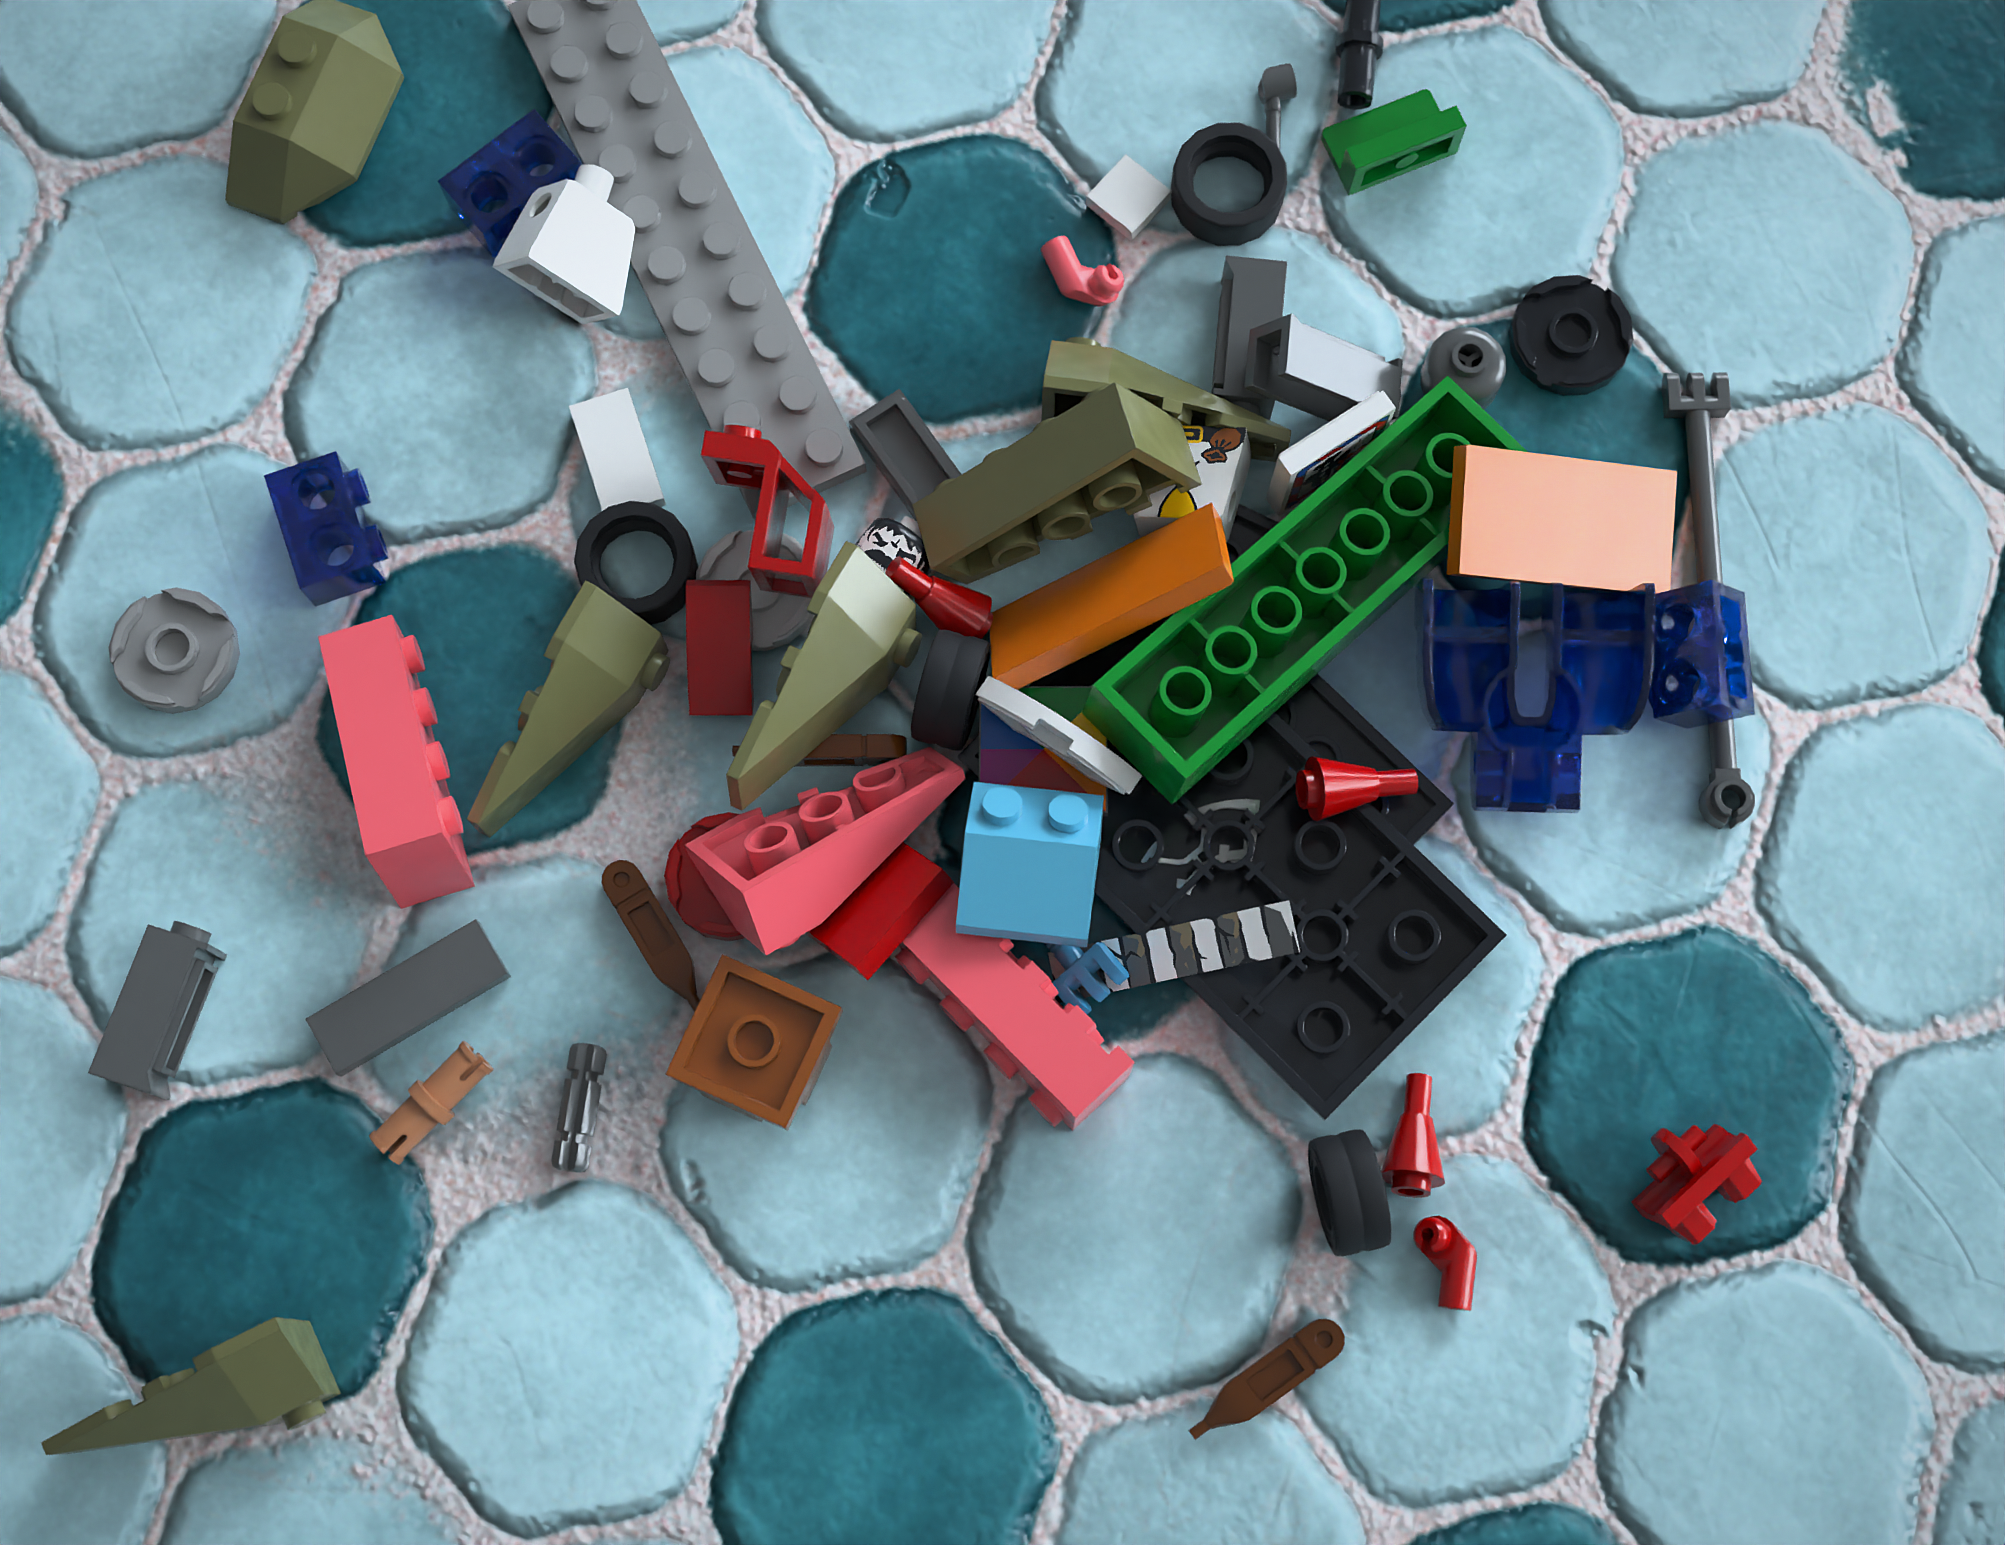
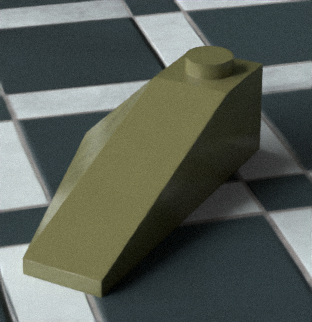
(1083, 366)
(850, 656)
(597, 675)
(244, 1383)

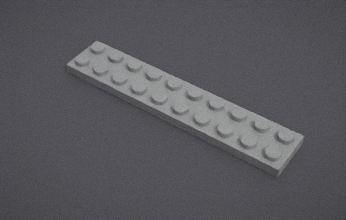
(689, 234)

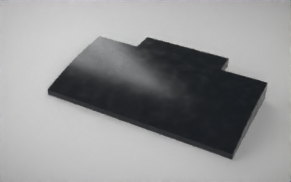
(1370, 912)

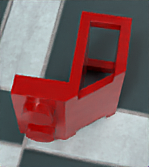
(747, 461)

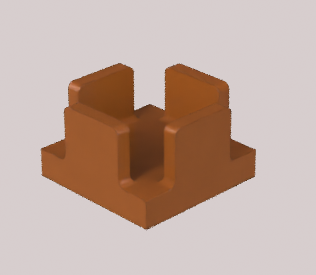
(755, 1043)

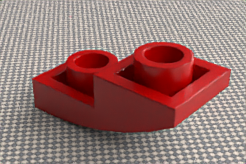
(719, 647)

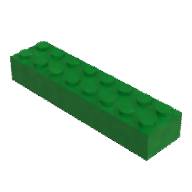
(1293, 598)

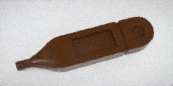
(854, 750)
(651, 929)
(1273, 1375)

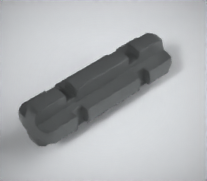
(579, 1107)

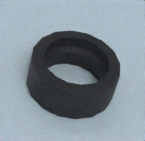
(1228, 141)
(632, 517)

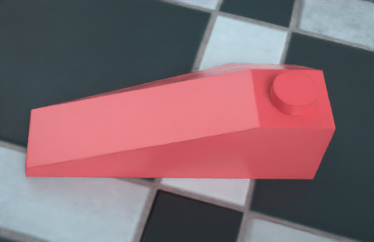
(802, 863)

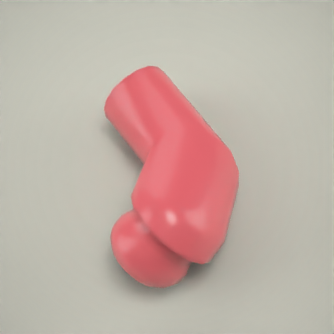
(1079, 282)

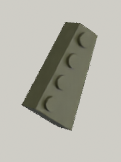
(1053, 484)

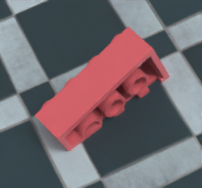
(394, 763)
(1016, 1013)

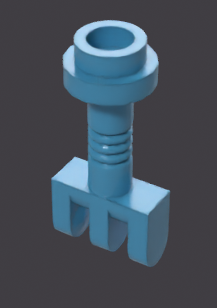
(1082, 969)

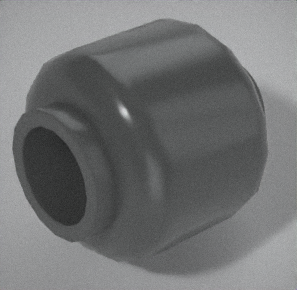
(1470, 360)

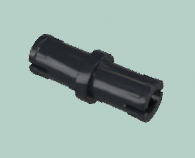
(1359, 49)

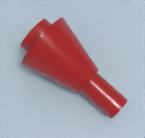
(944, 602)
(1335, 786)
(1413, 1154)

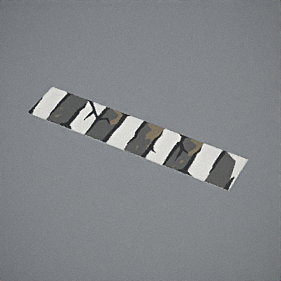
(1198, 946)

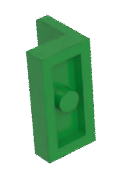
(1392, 140)

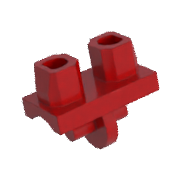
(1689, 1172)

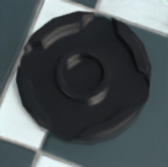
(1570, 335)

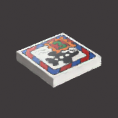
(1325, 451)

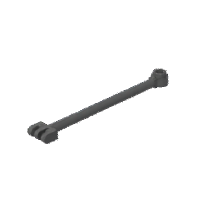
(1697, 411)

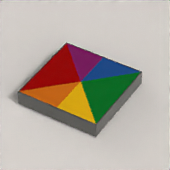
(1019, 761)

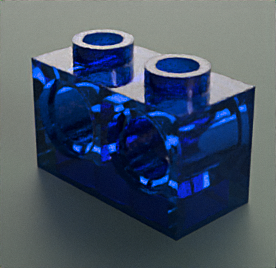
(502, 173)
(316, 533)
(1712, 651)

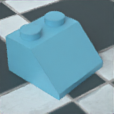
(1029, 864)

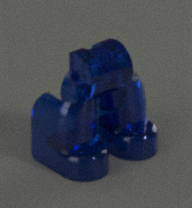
(1593, 684)

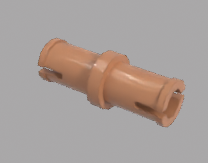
(431, 1102)

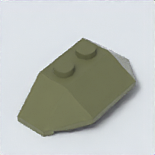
(311, 110)

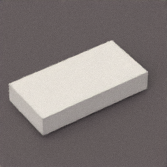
(616, 450)

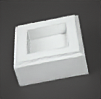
(1128, 197)

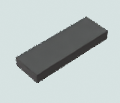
(407, 998)

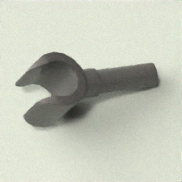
(1276, 85)

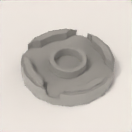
(174, 650)

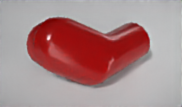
(1452, 1256)

